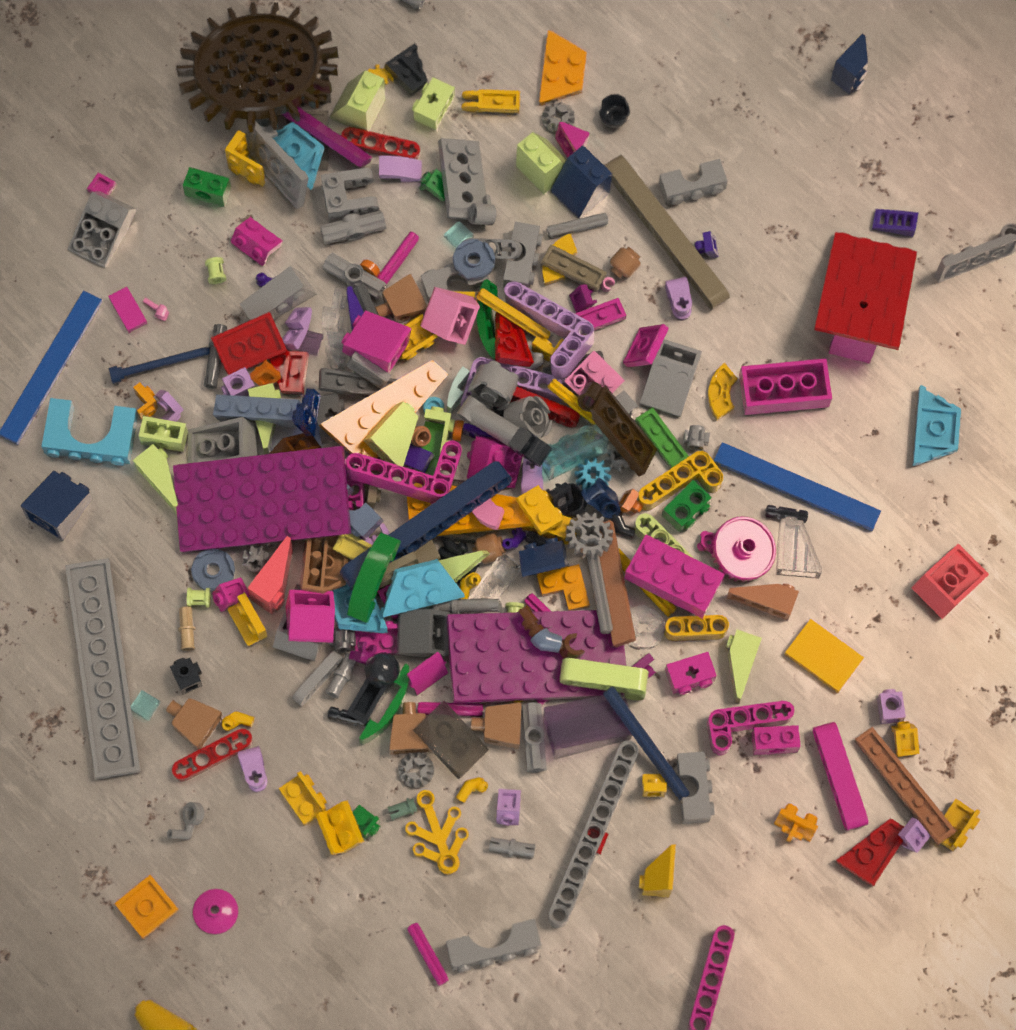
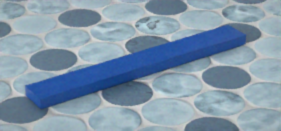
(50, 367)
(797, 486)

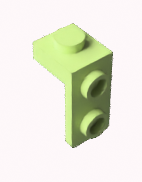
(438, 415)

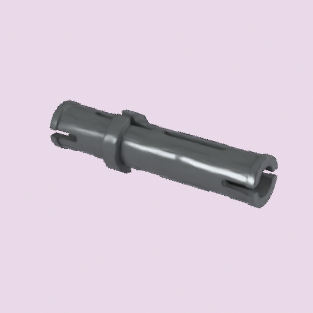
(214, 360)

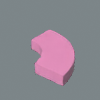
(489, 514)

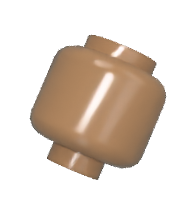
(625, 262)
(491, 544)

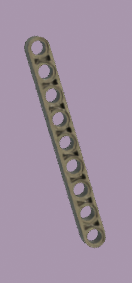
(667, 233)

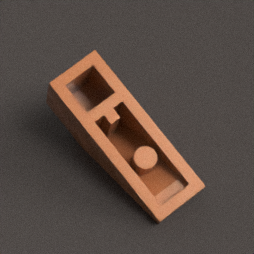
(769, 598)

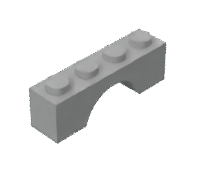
(466, 953)

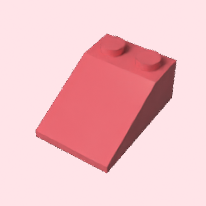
(950, 581)
(270, 584)

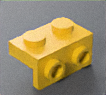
(418, 338)
(540, 510)
(961, 819)

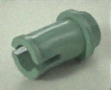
(405, 808)

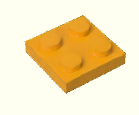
(146, 907)

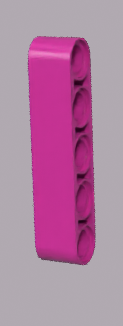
(840, 776)
(715, 970)

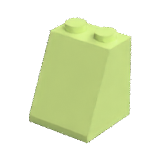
(360, 101)
(539, 161)

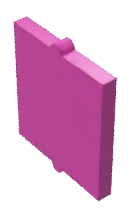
(427, 673)

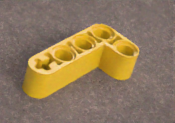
(677, 484)

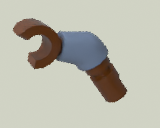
(547, 640)

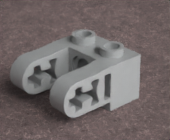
(335, 194)

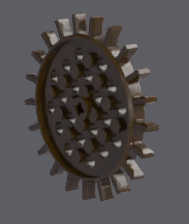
(258, 33)

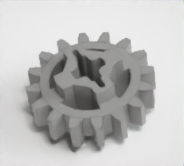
(590, 538)

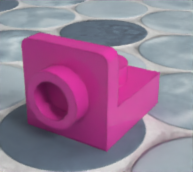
(227, 593)

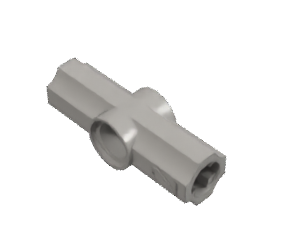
(353, 227)
(343, 269)
(534, 750)

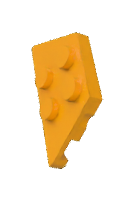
(562, 69)

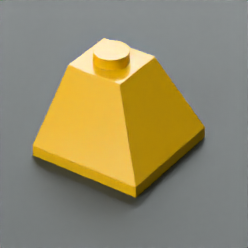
(659, 875)

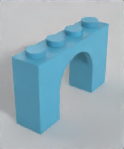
(113, 448)

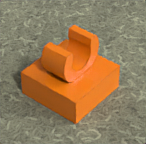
(265, 374)
(629, 503)

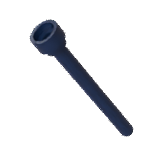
(119, 373)

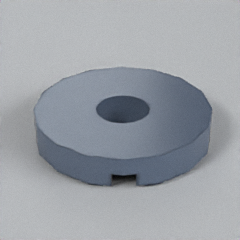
(473, 271)
(204, 561)

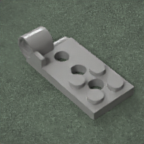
(277, 163)
(480, 209)
(978, 256)

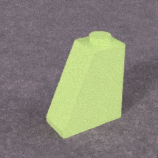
(394, 434)

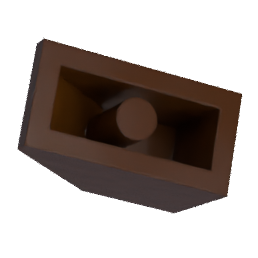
(296, 443)

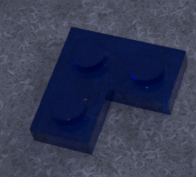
(307, 413)

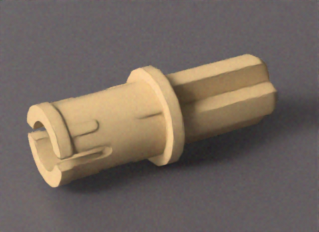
(186, 628)

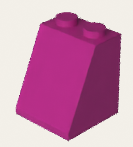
(377, 340)

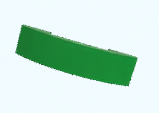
(485, 320)
(371, 575)
(375, 729)

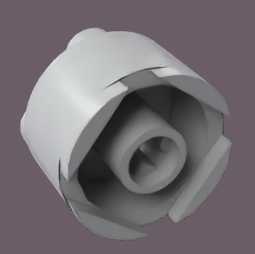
(493, 385)
(530, 414)

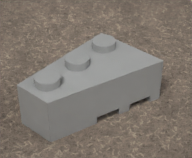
(279, 295)

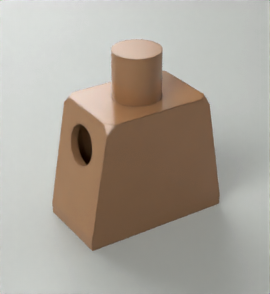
(402, 301)
(194, 721)
(500, 725)
(403, 737)

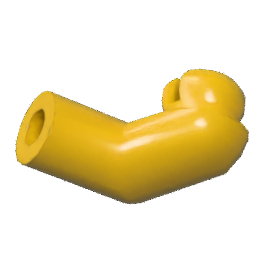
(468, 583)
(470, 786)

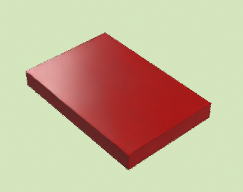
(249, 343)

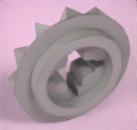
(549, 112)
(412, 779)

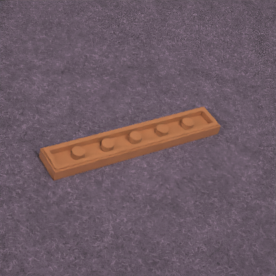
(616, 593)
(905, 786)

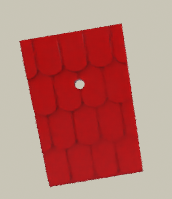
(865, 296)

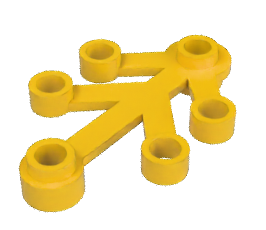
(437, 835)

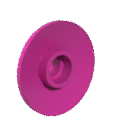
(218, 922)

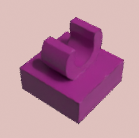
(581, 298)
(362, 655)
(644, 664)

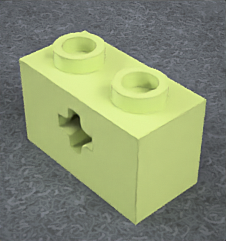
(434, 103)
(163, 433)

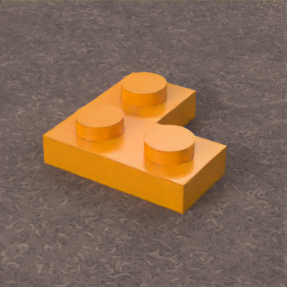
(565, 580)

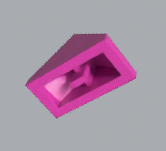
(571, 138)

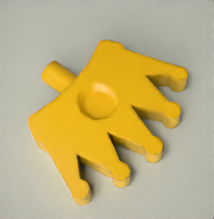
(382, 73)

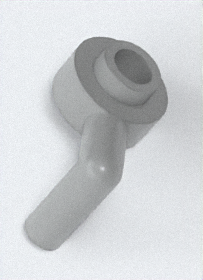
(192, 815)

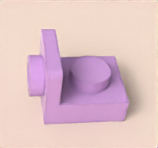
(168, 404)
(508, 807)
(914, 835)

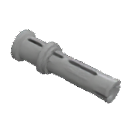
(469, 605)

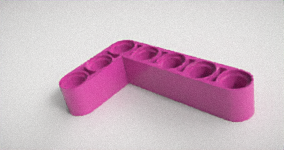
(408, 476)

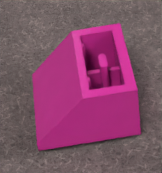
(490, 450)
(310, 616)

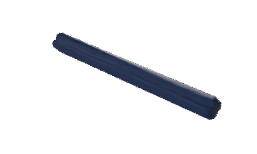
(646, 743)

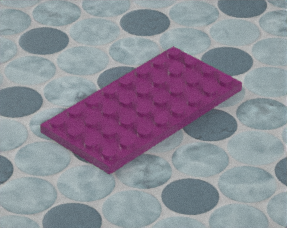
(262, 499)
(499, 663)

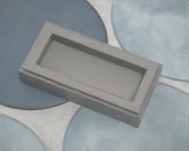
(368, 370)

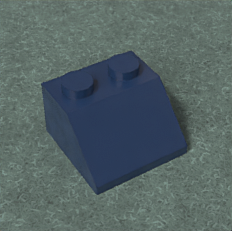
(851, 66)
(543, 558)

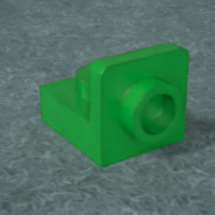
(433, 183)
(367, 822)

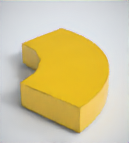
(567, 244)
(719, 391)

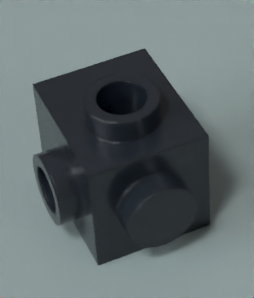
(186, 674)

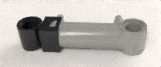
(516, 438)

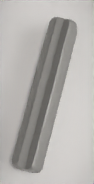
(577, 225)

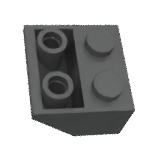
(422, 633)

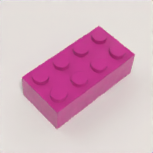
(785, 386)
(674, 576)

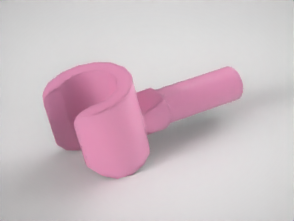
(607, 280)
(161, 310)

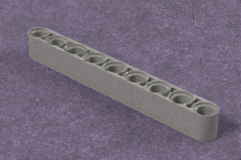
(589, 843)

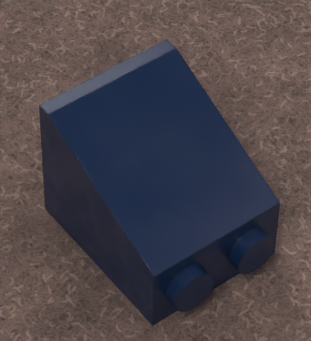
(582, 182)
(57, 504)

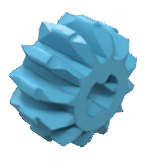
(587, 468)

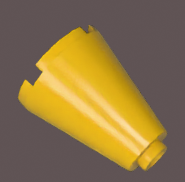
(155, 1017)

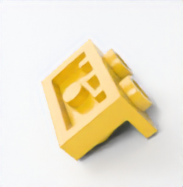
(247, 621)
(303, 798)
(339, 828)

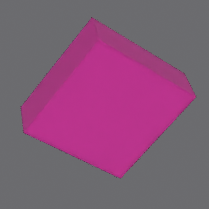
(102, 184)

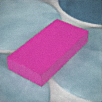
(127, 309)

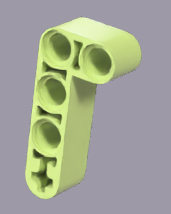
(656, 531)
(603, 676)

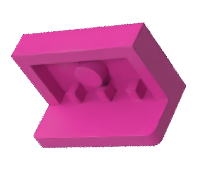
(255, 240)

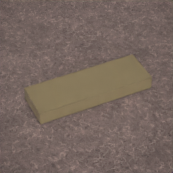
(573, 268)

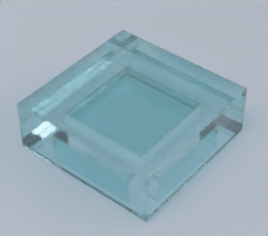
(458, 234)
(145, 705)

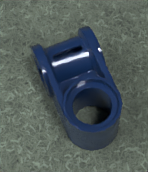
(602, 498)

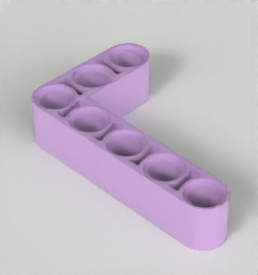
(556, 323)
(534, 379)

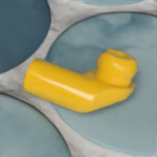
(235, 719)

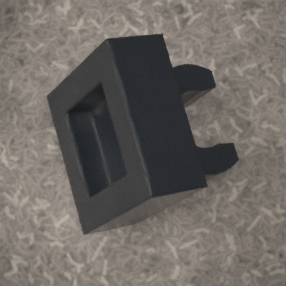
(561, 495)

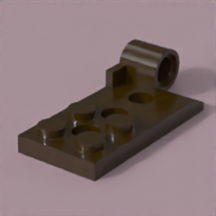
(618, 426)

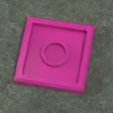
(645, 345)

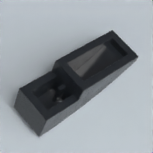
(367, 701)

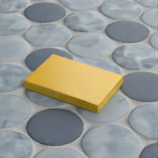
(824, 655)

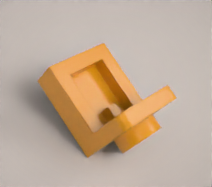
(146, 395)

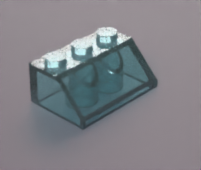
(574, 449)

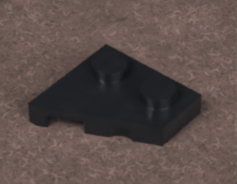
(408, 69)

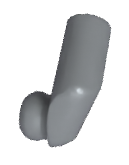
(538, 361)

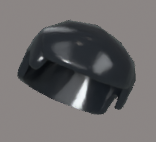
(614, 111)
(579, 504)
(382, 669)

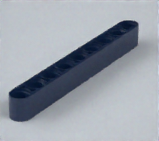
(439, 515)

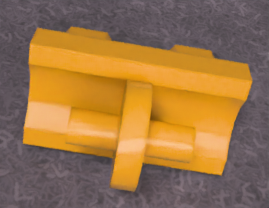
(795, 825)

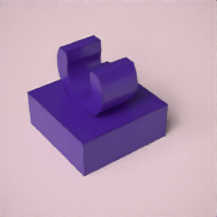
(707, 245)

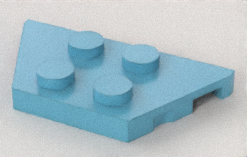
(302, 148)
(935, 427)
(419, 587)
(341, 599)

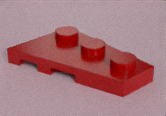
(511, 343)
(873, 854)

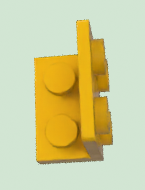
(238, 163)

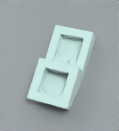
(455, 393)

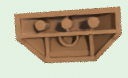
(321, 565)

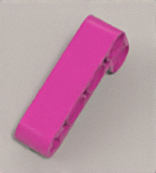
(751, 721)

